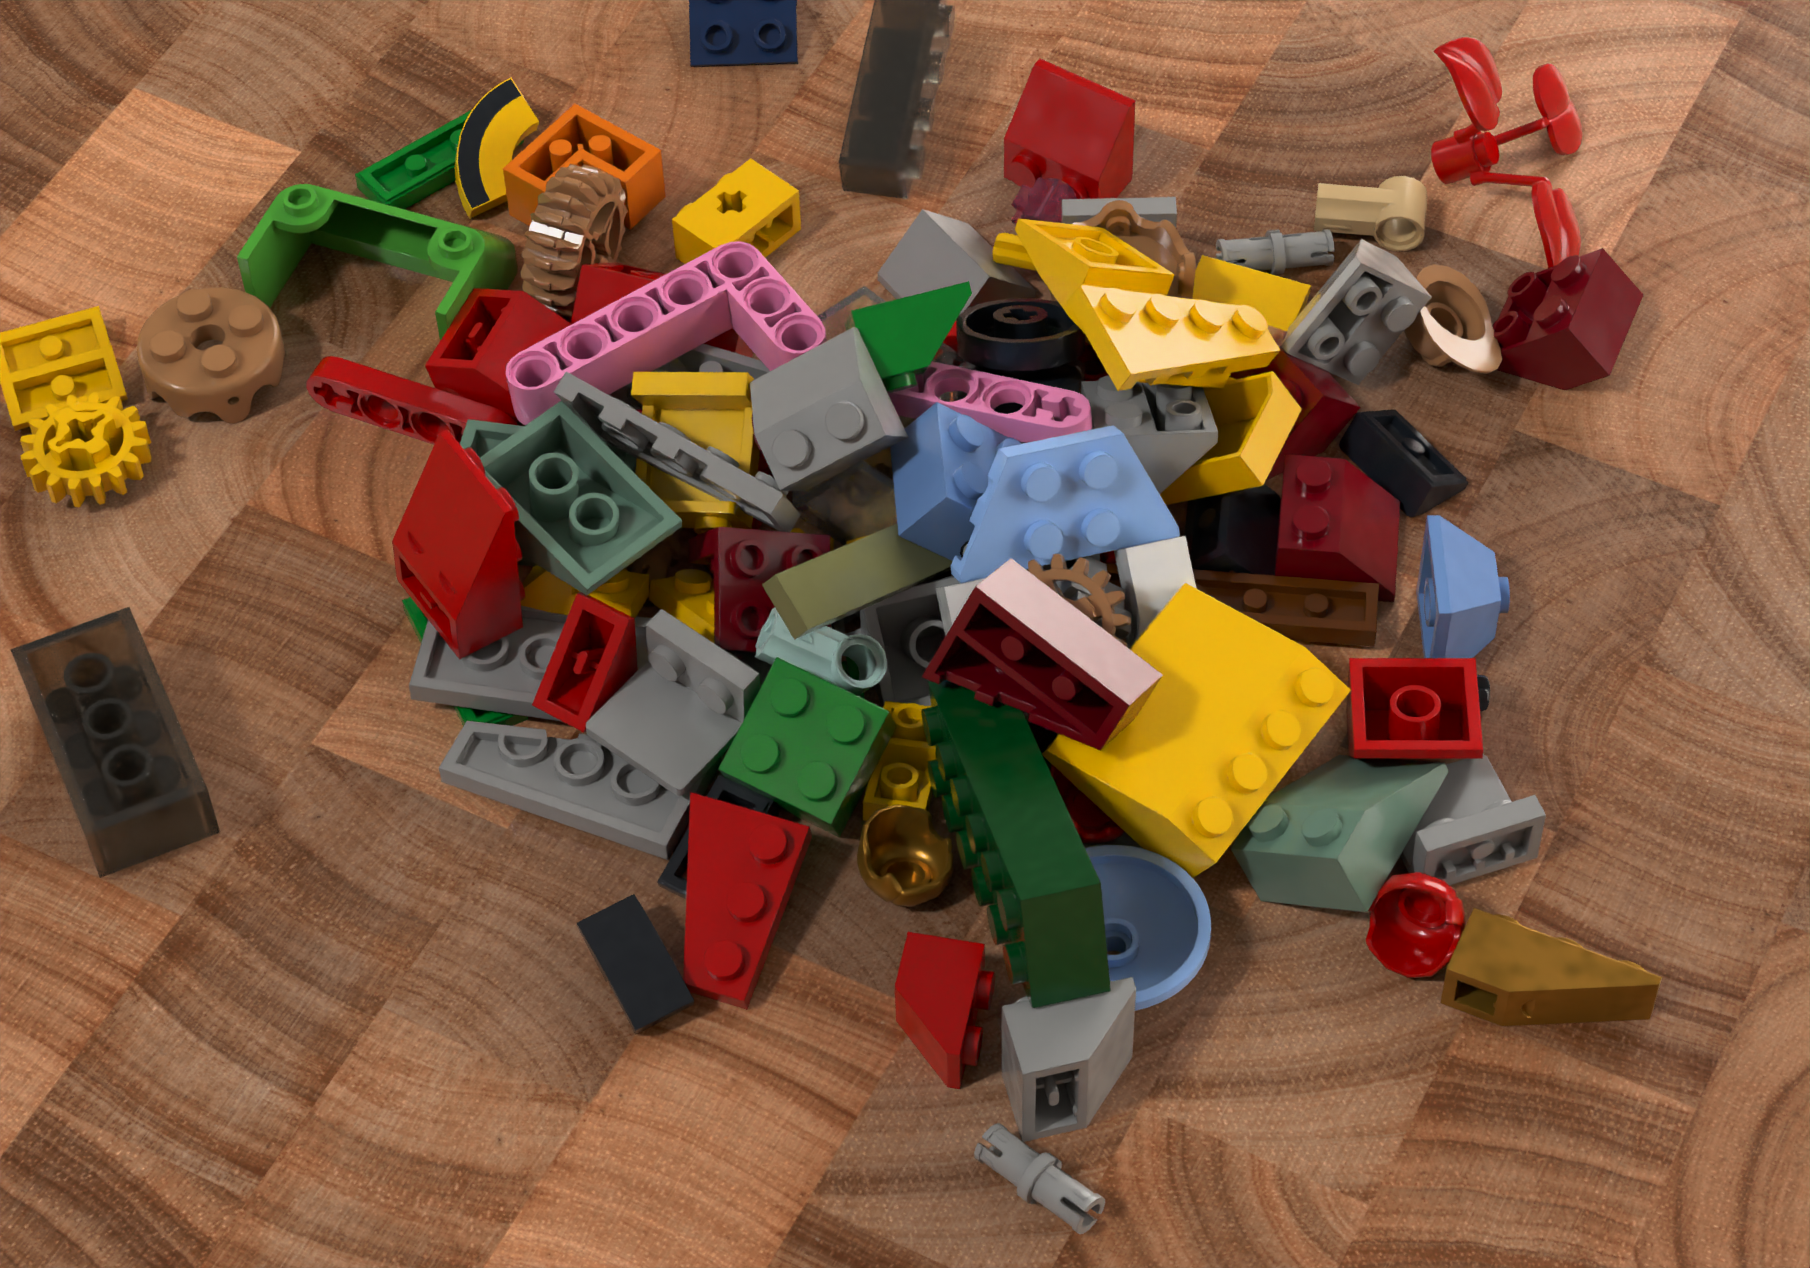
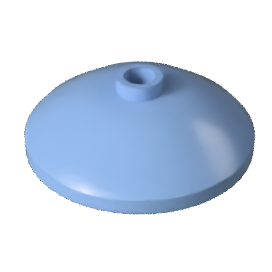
(1152, 918)

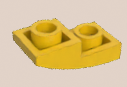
(903, 767)

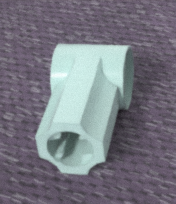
(822, 653)

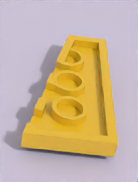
(1168, 335)

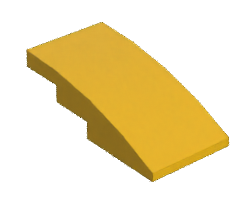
(1095, 257)

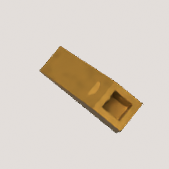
(1539, 979)

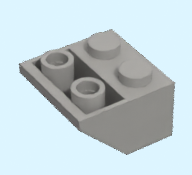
(1357, 314)
(1162, 422)
(1065, 1058)

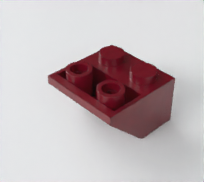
(1567, 321)
(1322, 399)

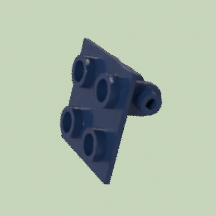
(742, 32)

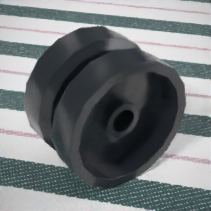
(1022, 341)

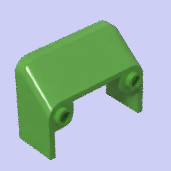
(376, 232)

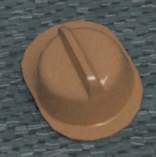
(1454, 323)

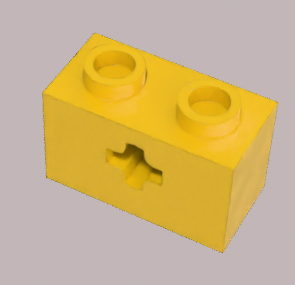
(743, 207)

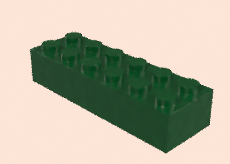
(1019, 846)

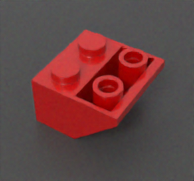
(483, 340)

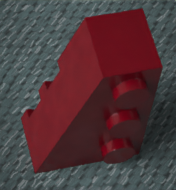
(1044, 658)

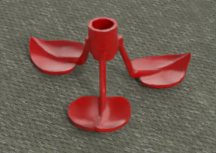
(1473, 152)

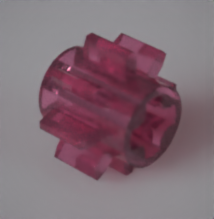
(1042, 201)

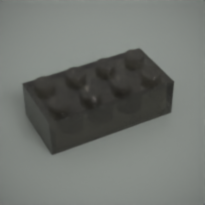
(115, 742)

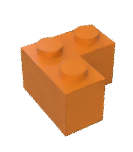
(588, 140)

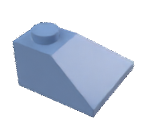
(1457, 592)

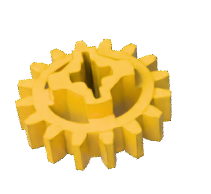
(86, 449)

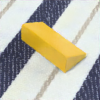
(1273, 296)

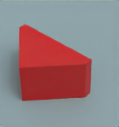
(588, 662)

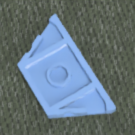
(1063, 498)

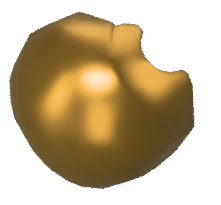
(904, 856)

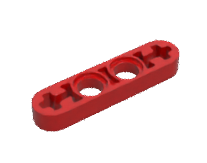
(395, 401)

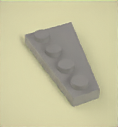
(570, 784)

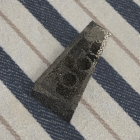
(895, 96)

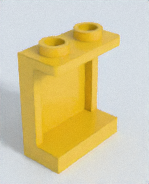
(711, 412)

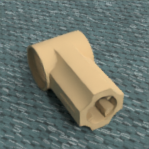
(1389, 213)

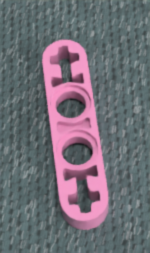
(1044, 414)

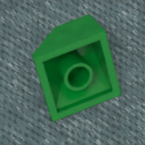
(908, 332)

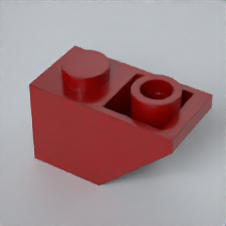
(939, 998)

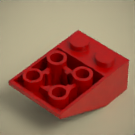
(461, 550)

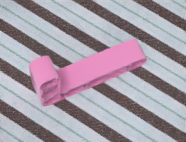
(665, 320)

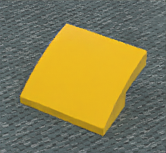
(56, 360)

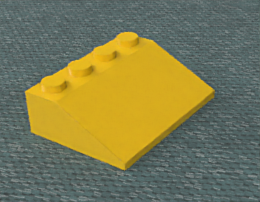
(1211, 735)

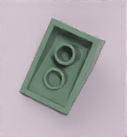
(576, 500)
(1336, 831)

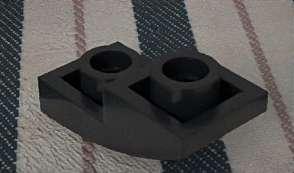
(635, 963)

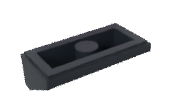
(1401, 461)

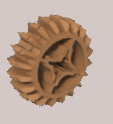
(573, 225)

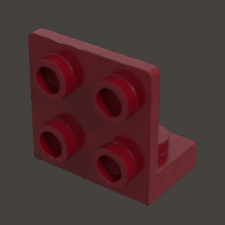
(740, 566)

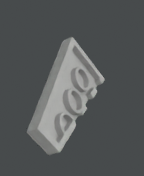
(676, 454)

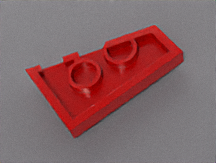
(736, 894)

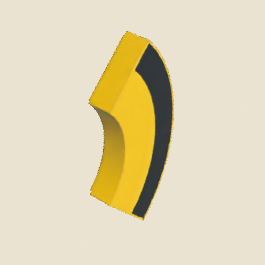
(487, 146)

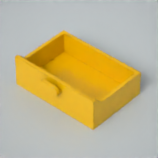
(1252, 427)

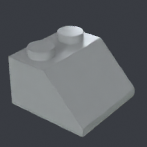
(823, 413)

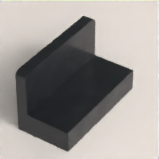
(1234, 531)

